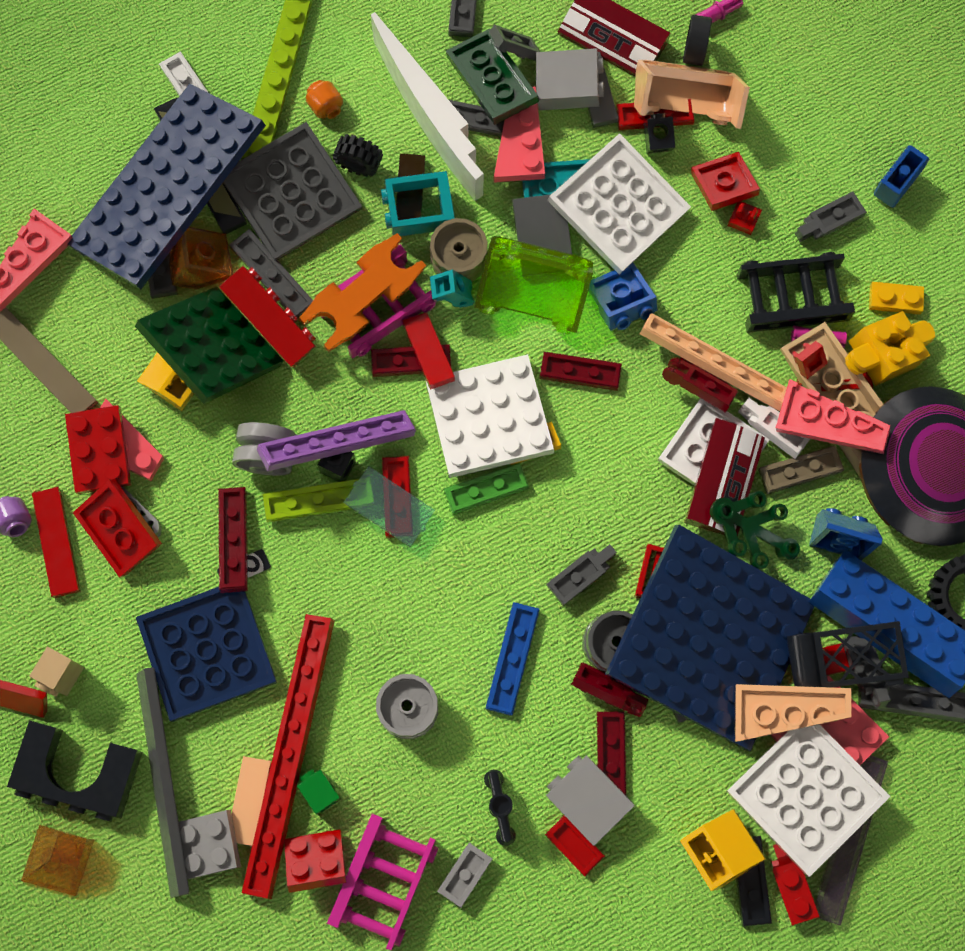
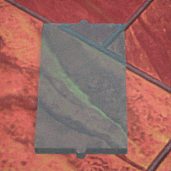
(389, 506)

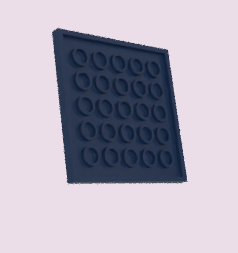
(706, 629)

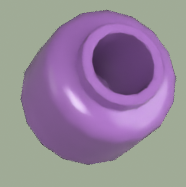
(13, 516)

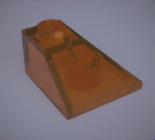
(200, 259)
(57, 860)

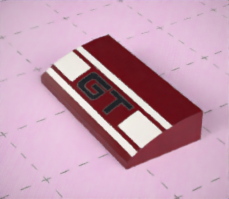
(615, 32)
(724, 472)

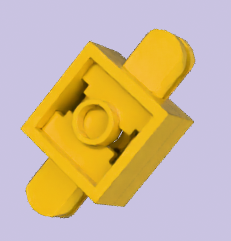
(889, 348)

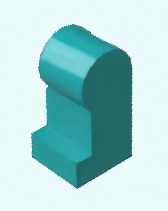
(452, 288)

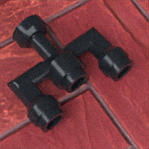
(500, 807)

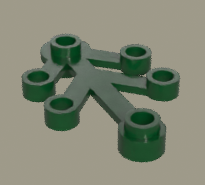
(752, 529)

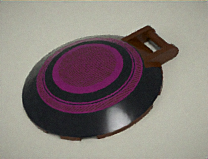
(922, 470)

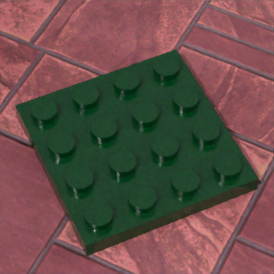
(209, 344)

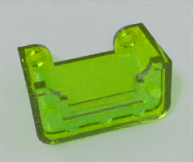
(534, 282)

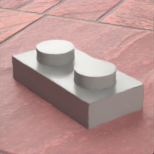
(464, 875)

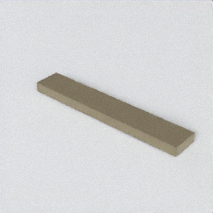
(43, 364)

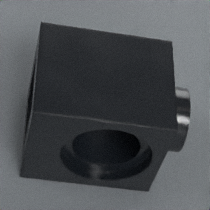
(656, 145)
(337, 466)

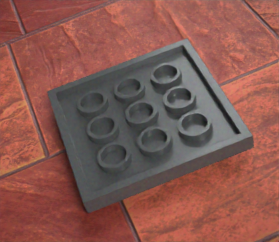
(291, 191)

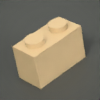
(55, 673)

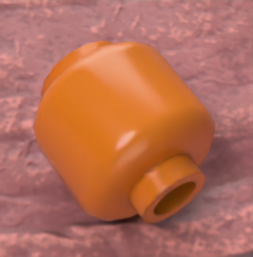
(324, 99)

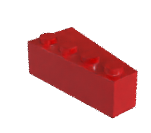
(268, 316)

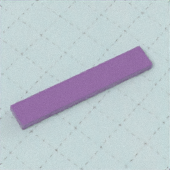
(335, 440)

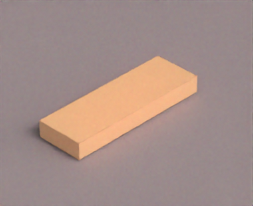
(249, 798)

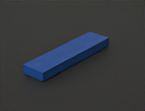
(512, 659)

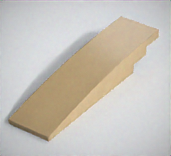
(832, 377)

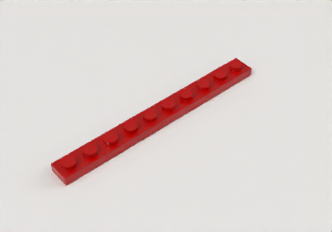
(288, 757)

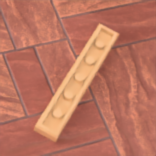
(714, 361)

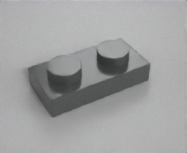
(513, 42)

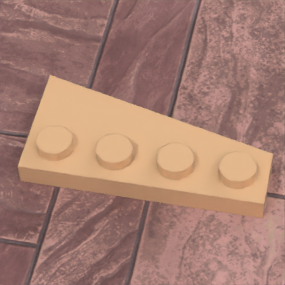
(778, 709)

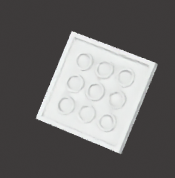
(619, 203)
(490, 417)
(808, 795)

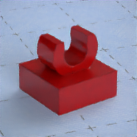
(744, 217)
(810, 359)

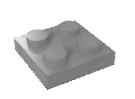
(209, 844)

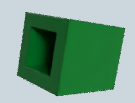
(318, 791)

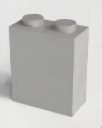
(569, 79)
(589, 799)

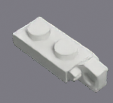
(765, 420)

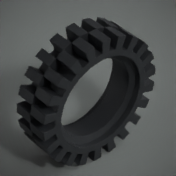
(940, 589)

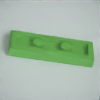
(486, 488)

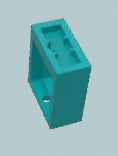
(422, 224)

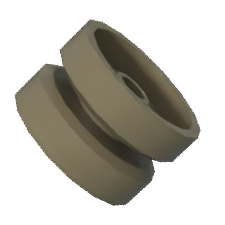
(460, 247)

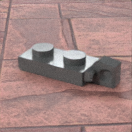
(831, 217)
(580, 574)
(876, 690)

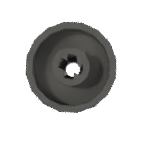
(598, 637)

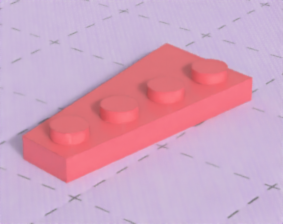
(819, 418)

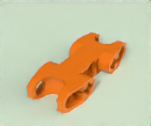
(347, 306)

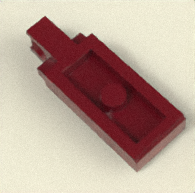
(609, 690)

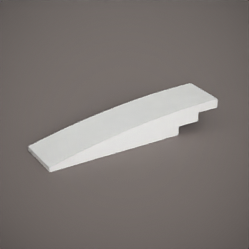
(431, 109)

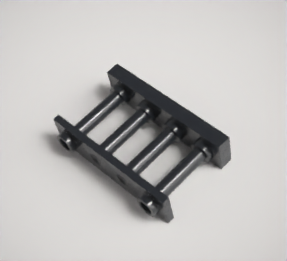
(787, 316)

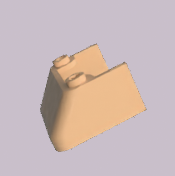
(670, 85)

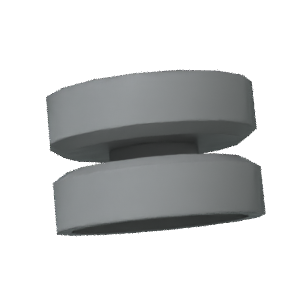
(249, 436)
(409, 723)

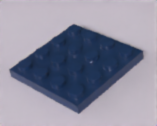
(205, 651)

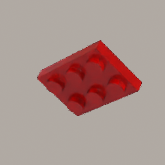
(97, 448)
(117, 528)

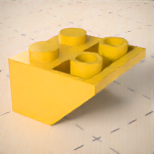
(165, 383)
(722, 850)

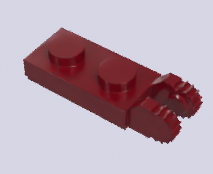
(700, 383)

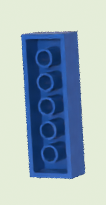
(862, 596)

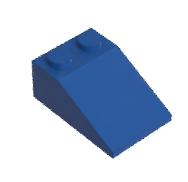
(841, 533)

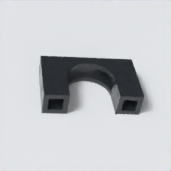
(35, 775)

